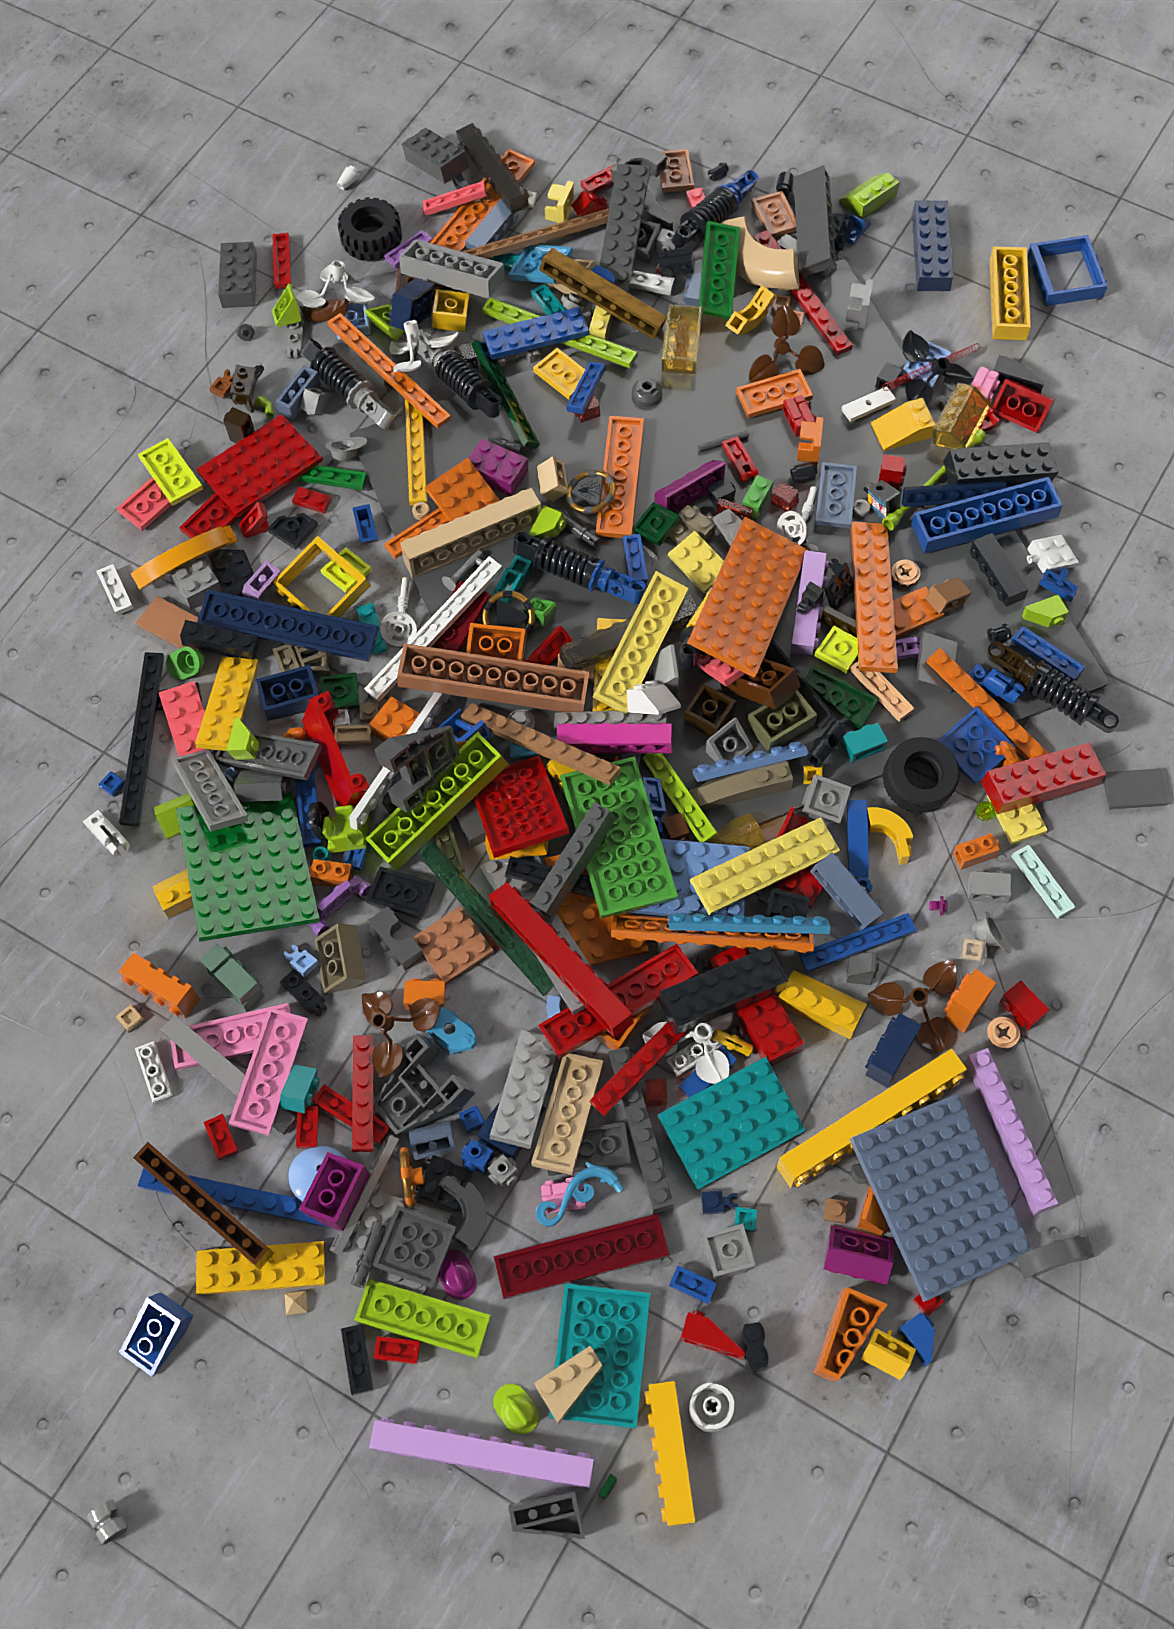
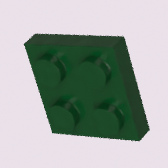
(656, 524)
(342, 689)

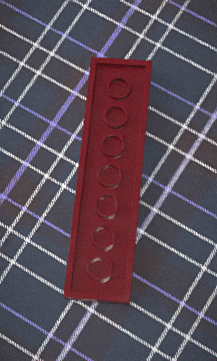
(581, 1256)

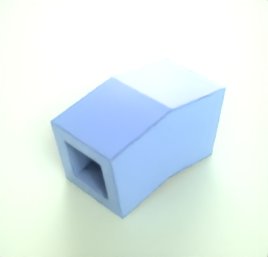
(553, 1005)

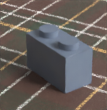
(431, 1140)

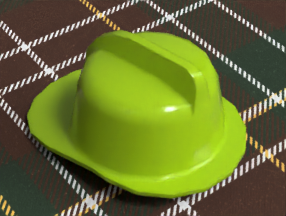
(516, 1409)

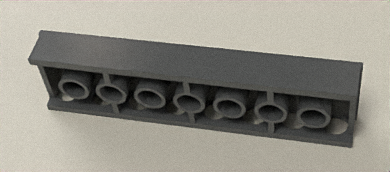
(814, 221)

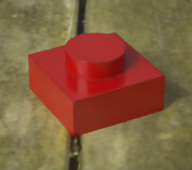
(928, 1306)

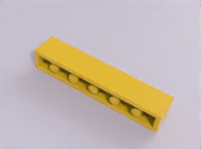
(671, 1454)

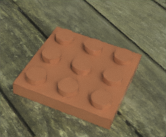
(453, 945)

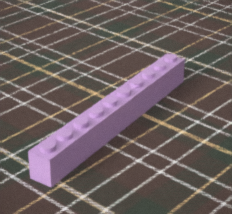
(482, 1454)

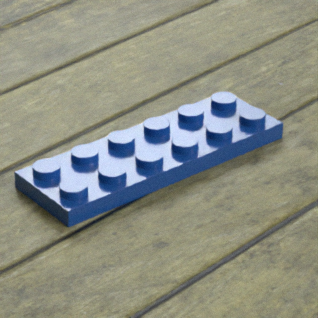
(535, 333)

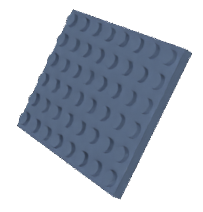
(940, 1196)

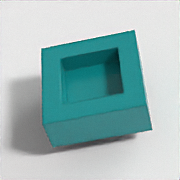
(746, 1217)

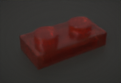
(739, 510)

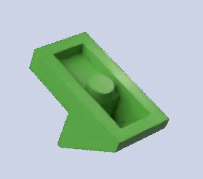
(543, 610)

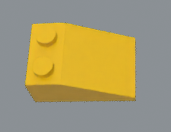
(904, 425)

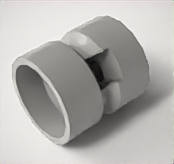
(107, 1521)

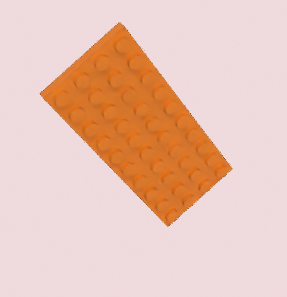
(748, 597)

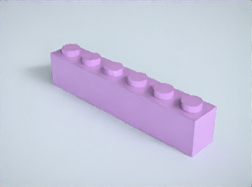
(806, 625)

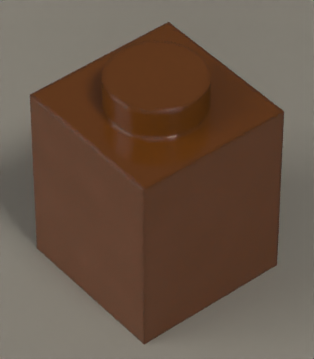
(675, 828)

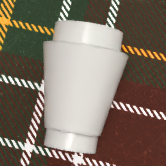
(348, 177)

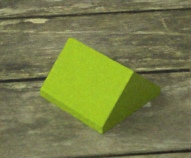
(286, 308)
(380, 319)
(167, 814)

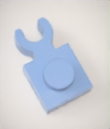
(301, 962)

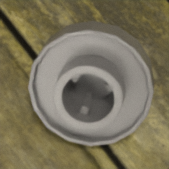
(572, 301)
(523, 717)

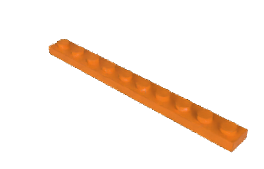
(384, 366)

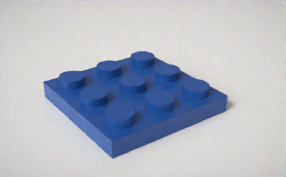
(974, 744)

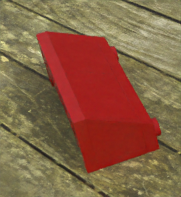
(319, 723)

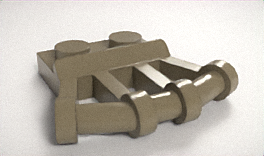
(290, 657)

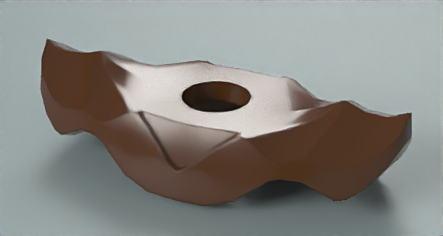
(327, 311)

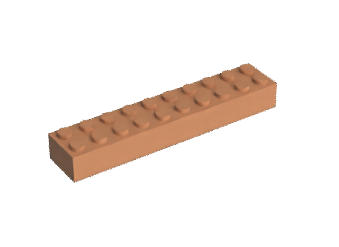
(492, 679)

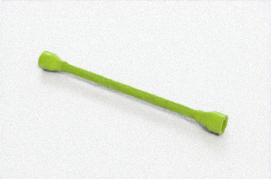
(894, 518)

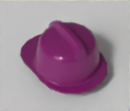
(457, 1275)

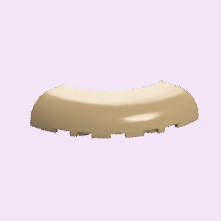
(762, 264)

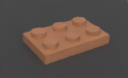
(678, 173)
(775, 214)

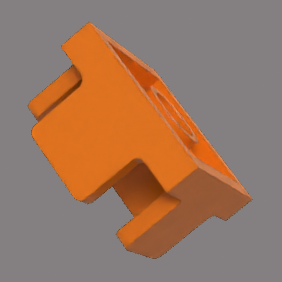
(813, 432)

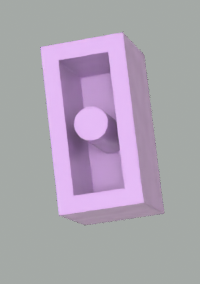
(261, 581)

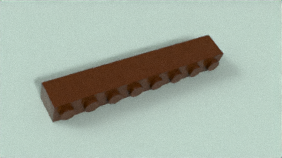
(204, 1205)

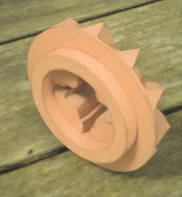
(906, 566)
(1003, 1023)

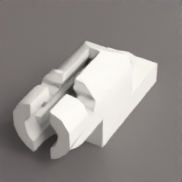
(106, 833)

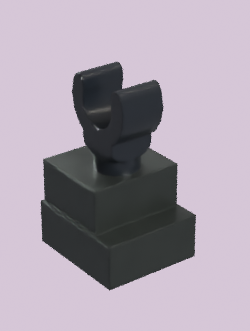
(810, 597)

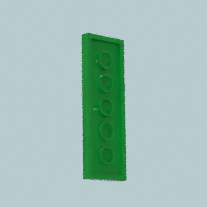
(719, 269)

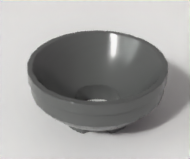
(647, 397)

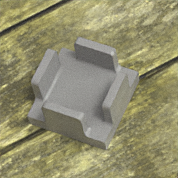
(860, 292)
(825, 799)
(728, 1251)

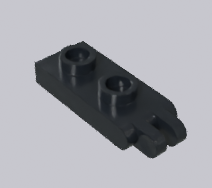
(303, 992)

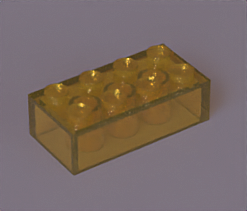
(682, 339)

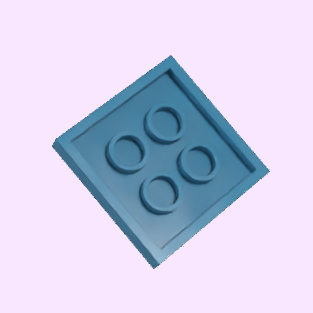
(529, 262)

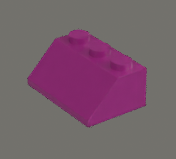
(335, 1191)
(859, 1254)

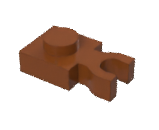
(222, 386)

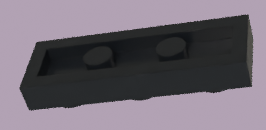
(357, 1359)

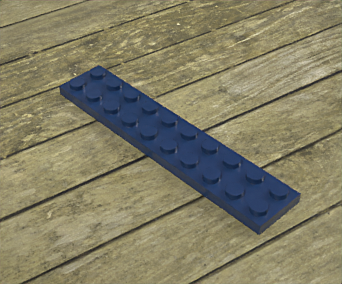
(289, 625)

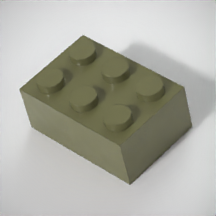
(782, 724)

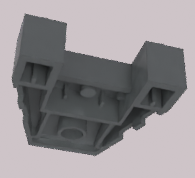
(420, 761)
(415, 1094)

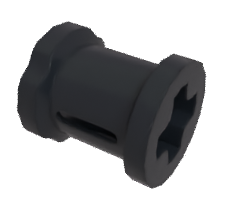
(999, 633)

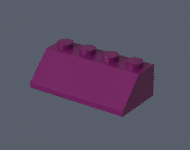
(690, 487)

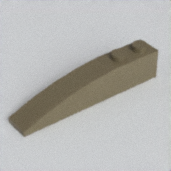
(743, 785)

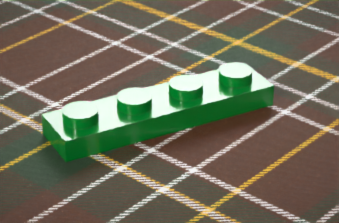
(335, 477)

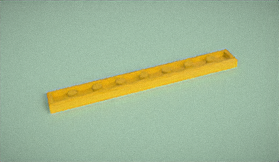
(415, 455)

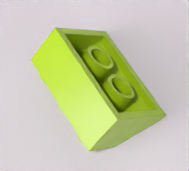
(871, 194)

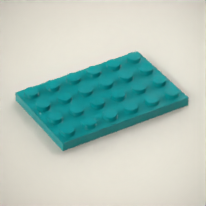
(731, 1123)
(616, 1331)

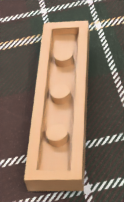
(883, 689)

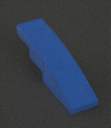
(857, 838)

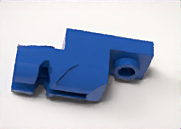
(997, 684)
(656, 800)

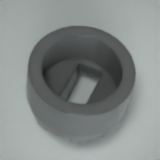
(741, 1029)

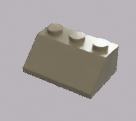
(339, 958)

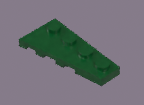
(845, 698)

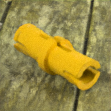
(721, 1036)

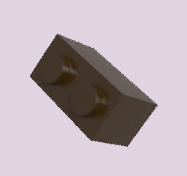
(238, 424)

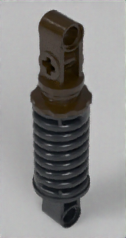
(1051, 688)

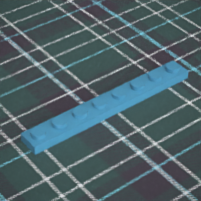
(740, 923)

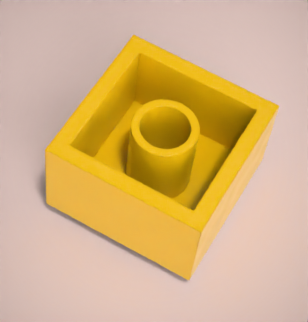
(450, 310)

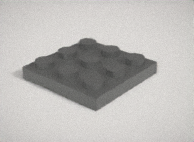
(415, 1247)

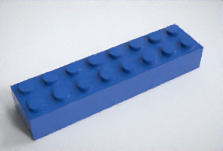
(986, 514)

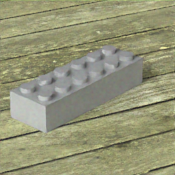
(452, 268)

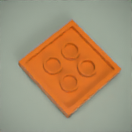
(461, 491)

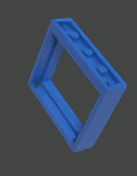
(1061, 246)

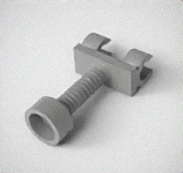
(531, 356)

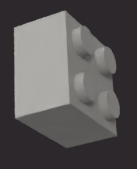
(194, 581)

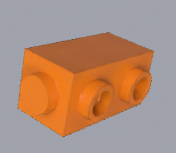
(976, 851)
(330, 873)

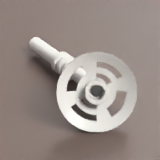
(794, 527)
(399, 623)

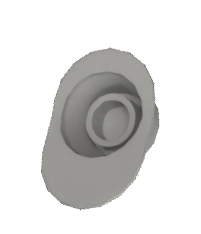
(345, 449)
(994, 934)

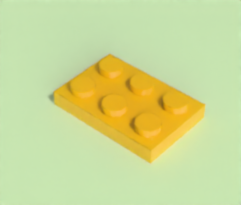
(560, 372)

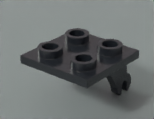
(839, 585)

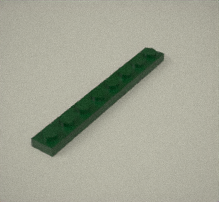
(509, 401)

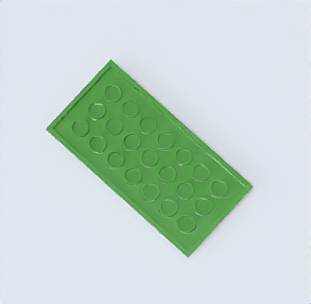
(630, 863)

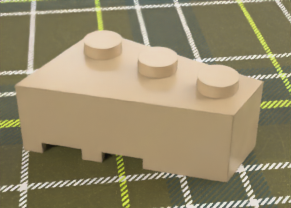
(568, 1382)

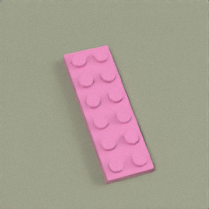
(227, 1035)
(268, 1071)

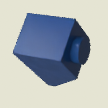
(919, 1335)

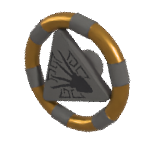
(590, 491)

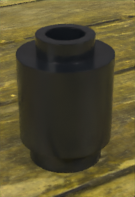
(785, 183)
(803, 472)

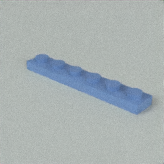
(743, 762)

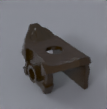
(244, 385)

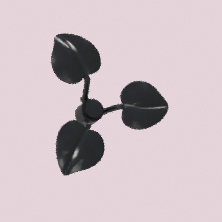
(915, 348)

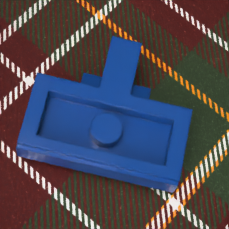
(1058, 584)

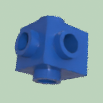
(477, 1156)

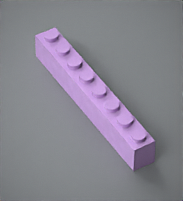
(1011, 1132)

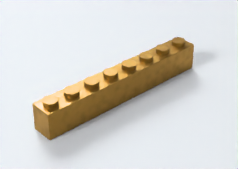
(602, 293)

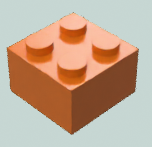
(393, 720)

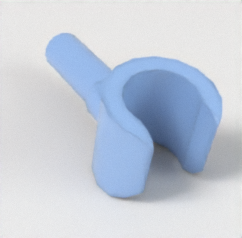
(228, 772)

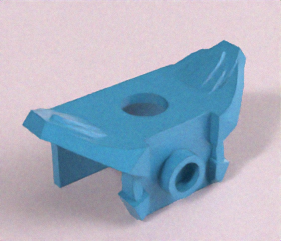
(461, 1040)

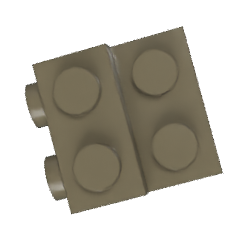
(692, 521)

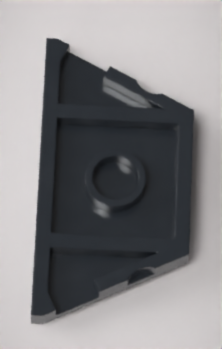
(231, 569)

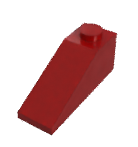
(704, 1333)

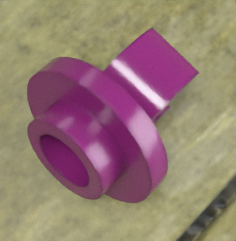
(941, 905)

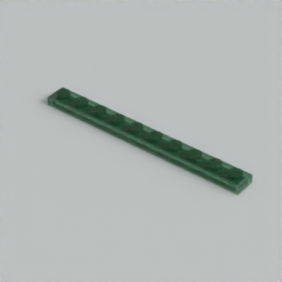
(486, 916)

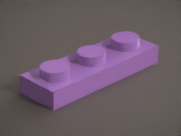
(393, 256)

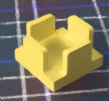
(565, 198)

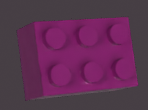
(499, 467)

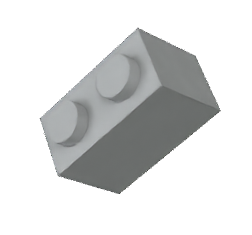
(989, 886)

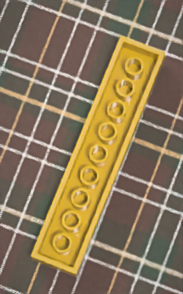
(899, 1100)

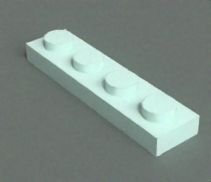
(1043, 881)

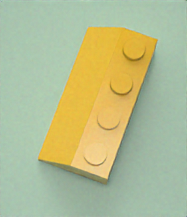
(174, 894)
(822, 1004)

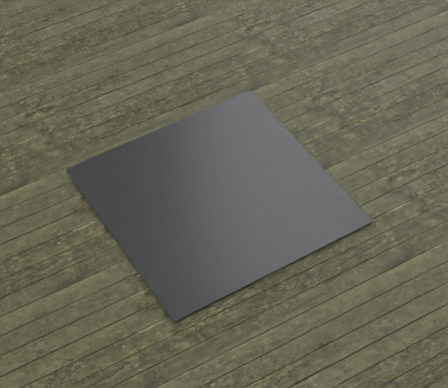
(696, 412)

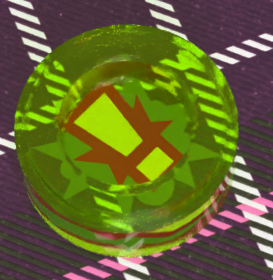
(985, 811)

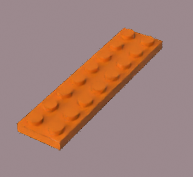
(621, 463)

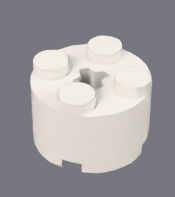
(723, 1412)

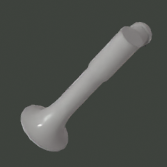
(450, 582)

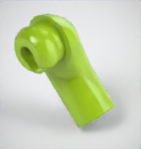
(262, 401)

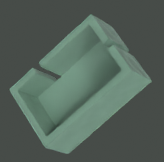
(233, 976)

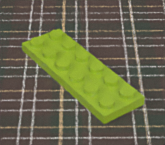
(422, 1318)

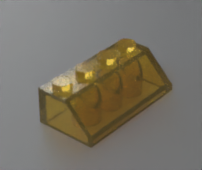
(960, 417)

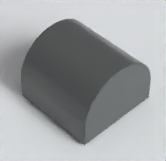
(858, 1174)

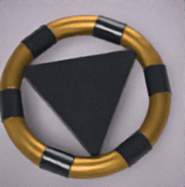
(507, 615)

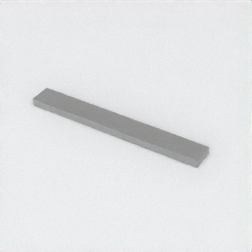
(216, 1064)

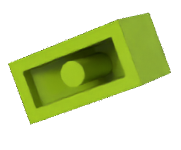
(548, 523)
(1046, 612)
(242, 742)

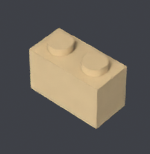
(552, 479)

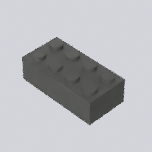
(435, 155)
(237, 274)

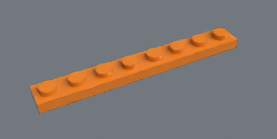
(977, 696)

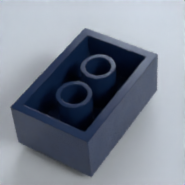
(411, 303)
(287, 692)
(891, 1049)

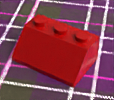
(1023, 405)

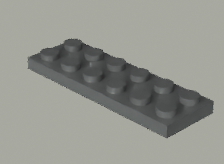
(278, 756)

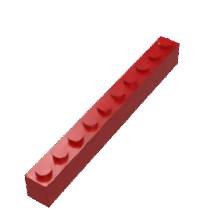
(562, 960)

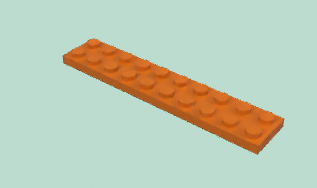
(473, 212)
(873, 598)
(657, 928)

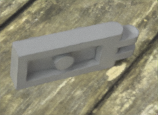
(294, 339)

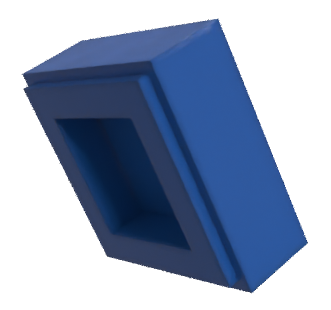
(112, 784)
(471, 1119)

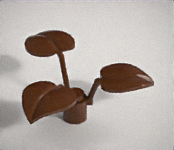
(786, 324)
(889, 999)
(376, 1007)

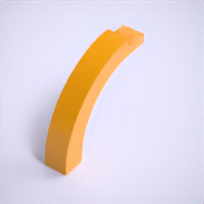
(183, 554)

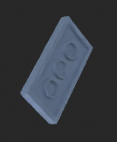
(836, 495)

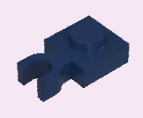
(714, 1202)

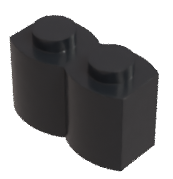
(756, 1354)

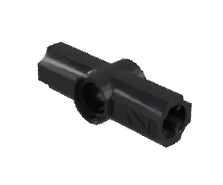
(826, 743)

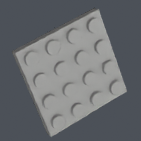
(381, 1210)

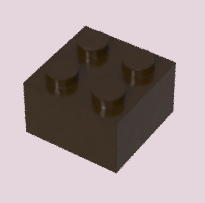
(709, 710)

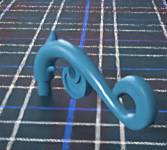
(572, 1190)

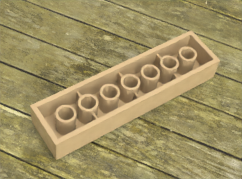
(470, 533)

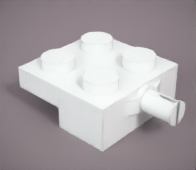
(1051, 554)

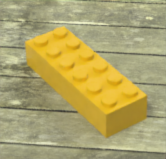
(1009, 293)

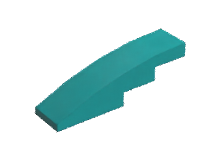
(514, 576)

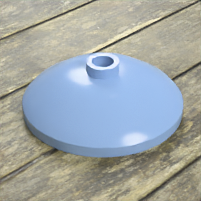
(305, 1168)

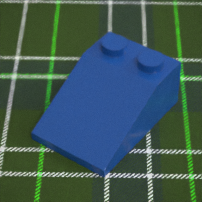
(155, 1333)

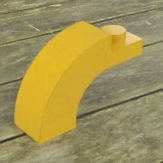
(751, 316)
(893, 826)

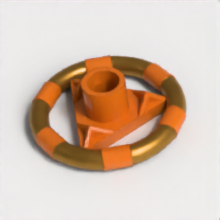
(410, 1177)

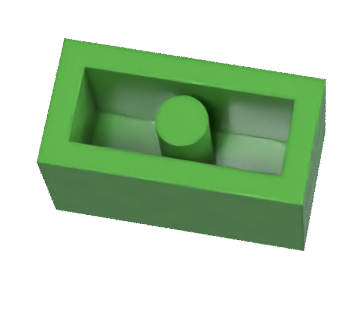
(758, 495)

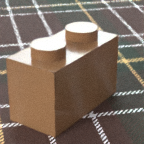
(948, 595)

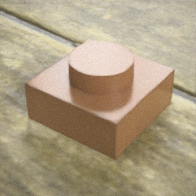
(835, 1211)

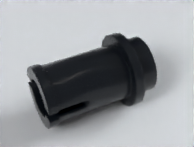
(720, 170)

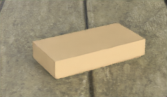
(353, 735)

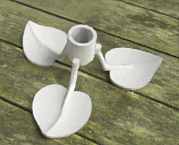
(335, 274)
(413, 333)
(713, 1066)

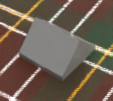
(728, 742)

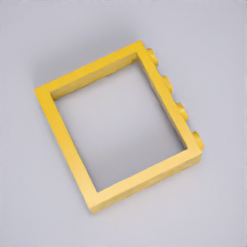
(303, 560)

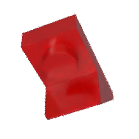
(255, 521)

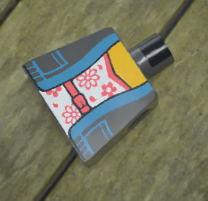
(882, 498)

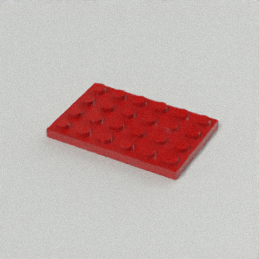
(259, 465)
(520, 808)

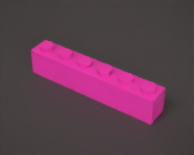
(617, 738)

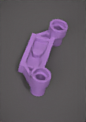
(338, 897)

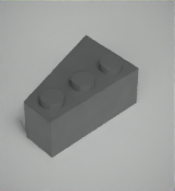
(548, 1515)

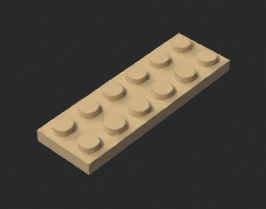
(567, 1114)

